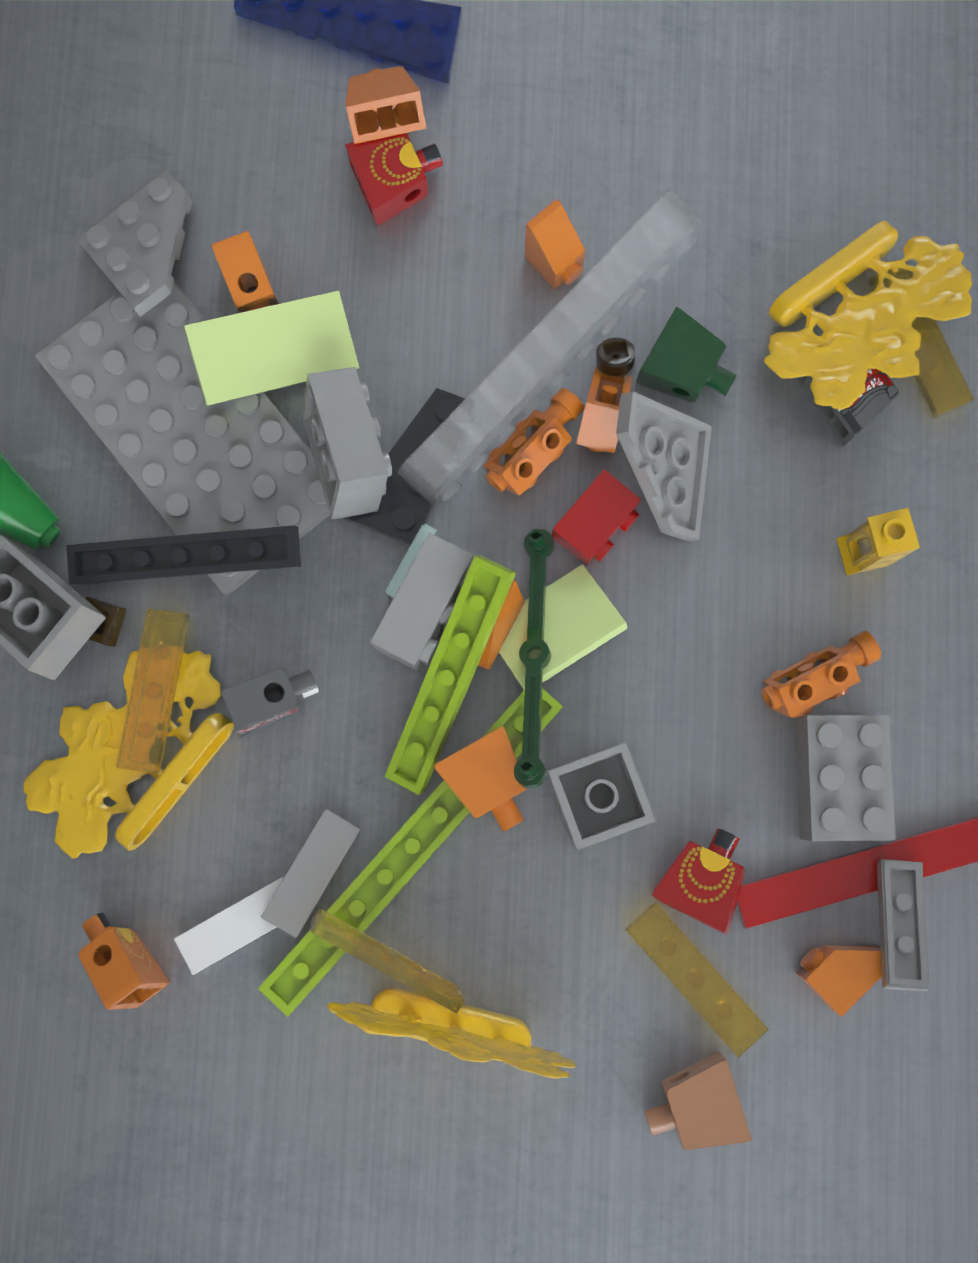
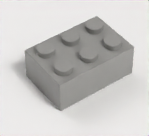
(345, 442)
(423, 603)
(40, 613)
(845, 778)

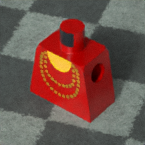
(391, 173)
(704, 882)

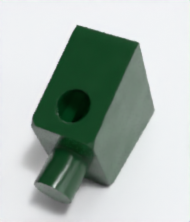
(685, 360)

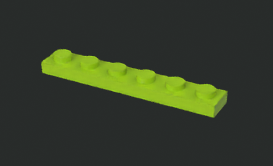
(450, 673)

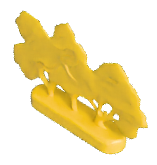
(871, 328)
(89, 773)
(468, 1035)

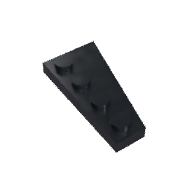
(403, 507)

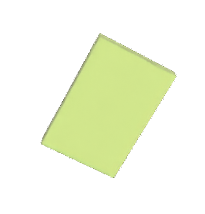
(576, 623)

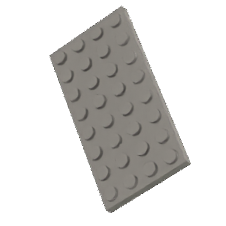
(193, 461)

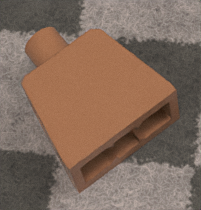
(701, 1106)

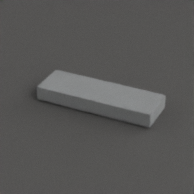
(310, 873)
(902, 925)

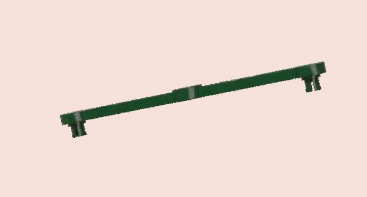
(530, 769)

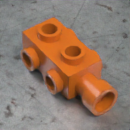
(531, 455)
(829, 680)

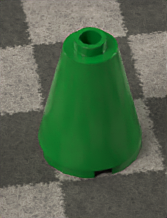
(23, 512)

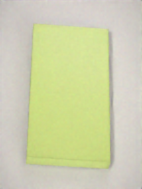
(270, 347)

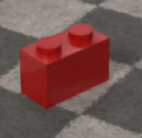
(596, 519)

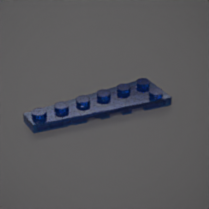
(400, 31)

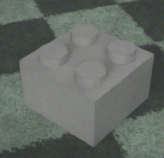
(600, 796)

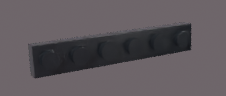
(184, 555)

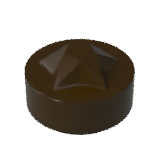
(615, 356)

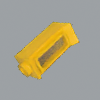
(878, 542)

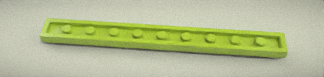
(387, 873)

